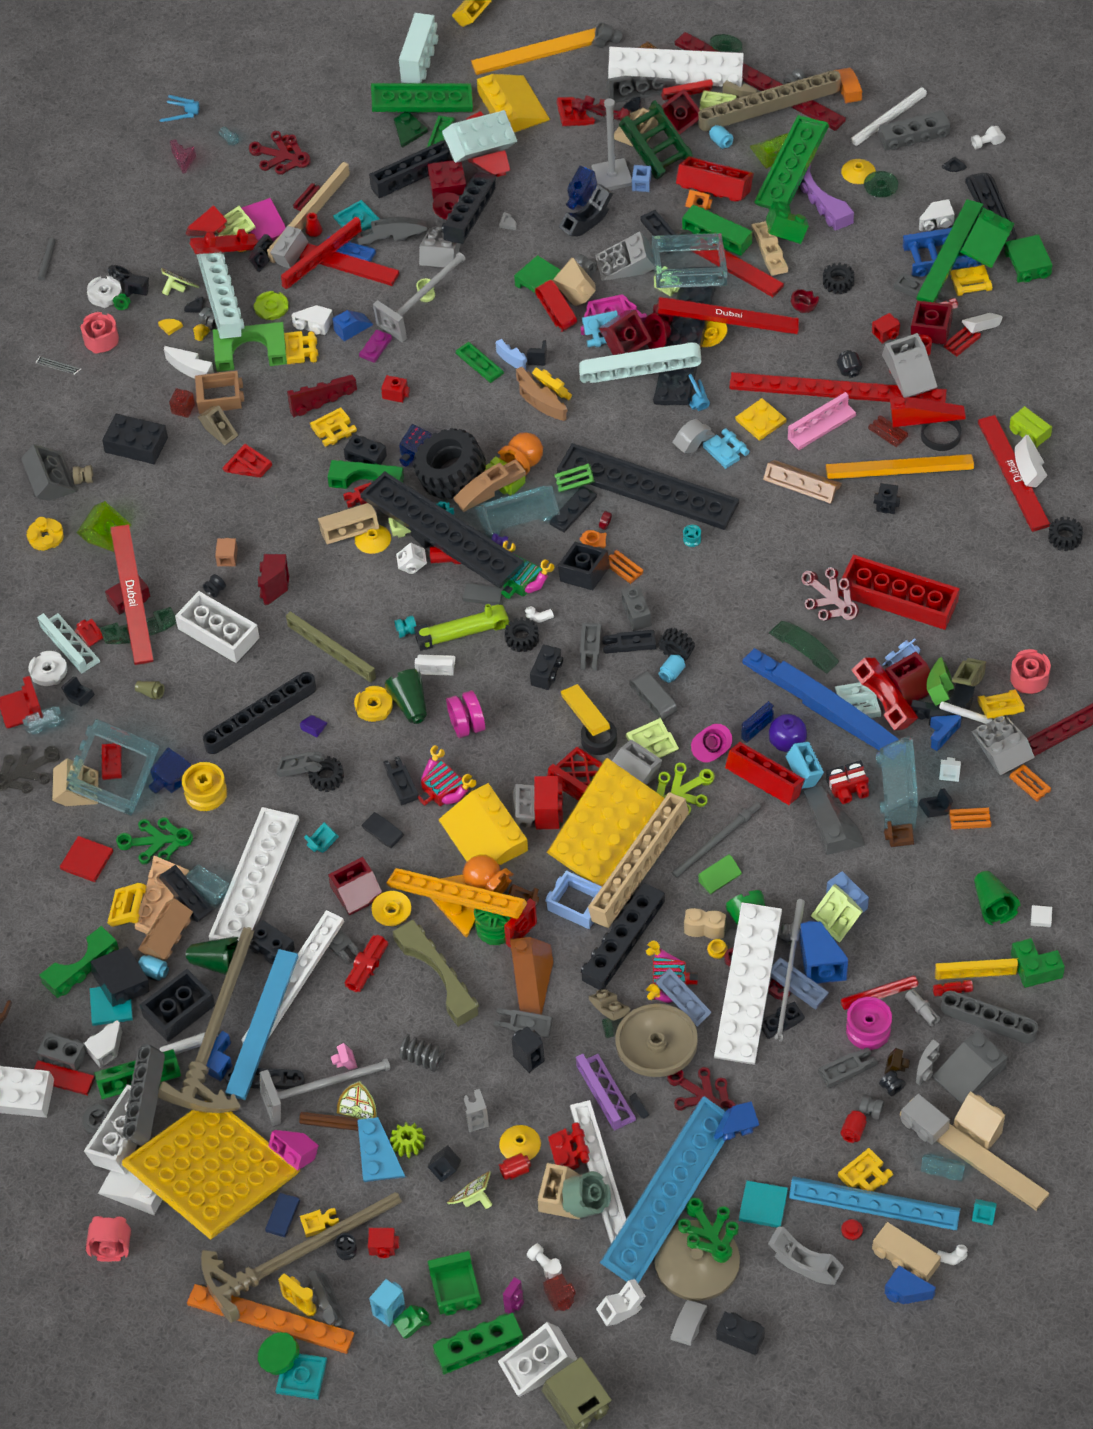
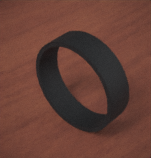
(941, 447)

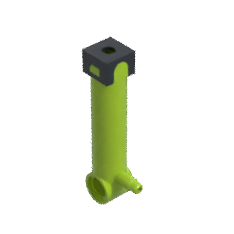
(493, 618)

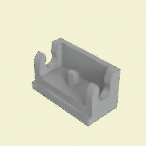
(523, 804)
(476, 1112)

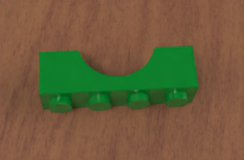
(344, 473)
(61, 978)

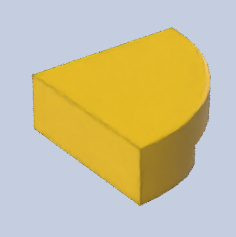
(170, 325)
(200, 331)

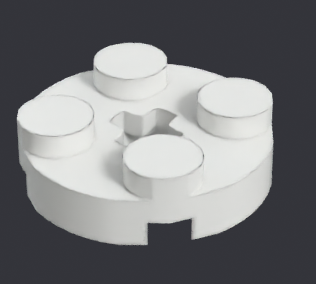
(103, 299)
(51, 677)

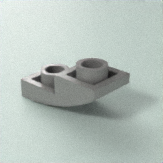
(926, 1062)
(688, 1322)

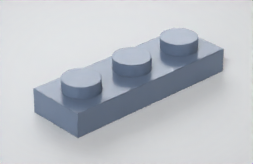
(800, 984)
(683, 996)

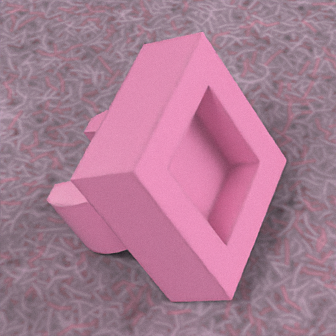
(344, 1058)

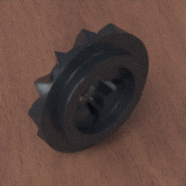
(119, 273)

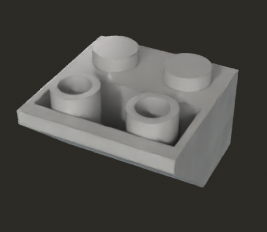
(638, 761)

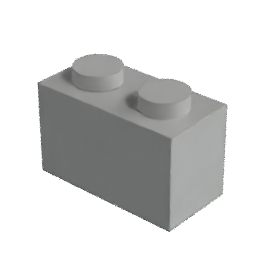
(289, 247)
(924, 1119)

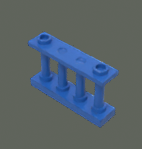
(930, 240)

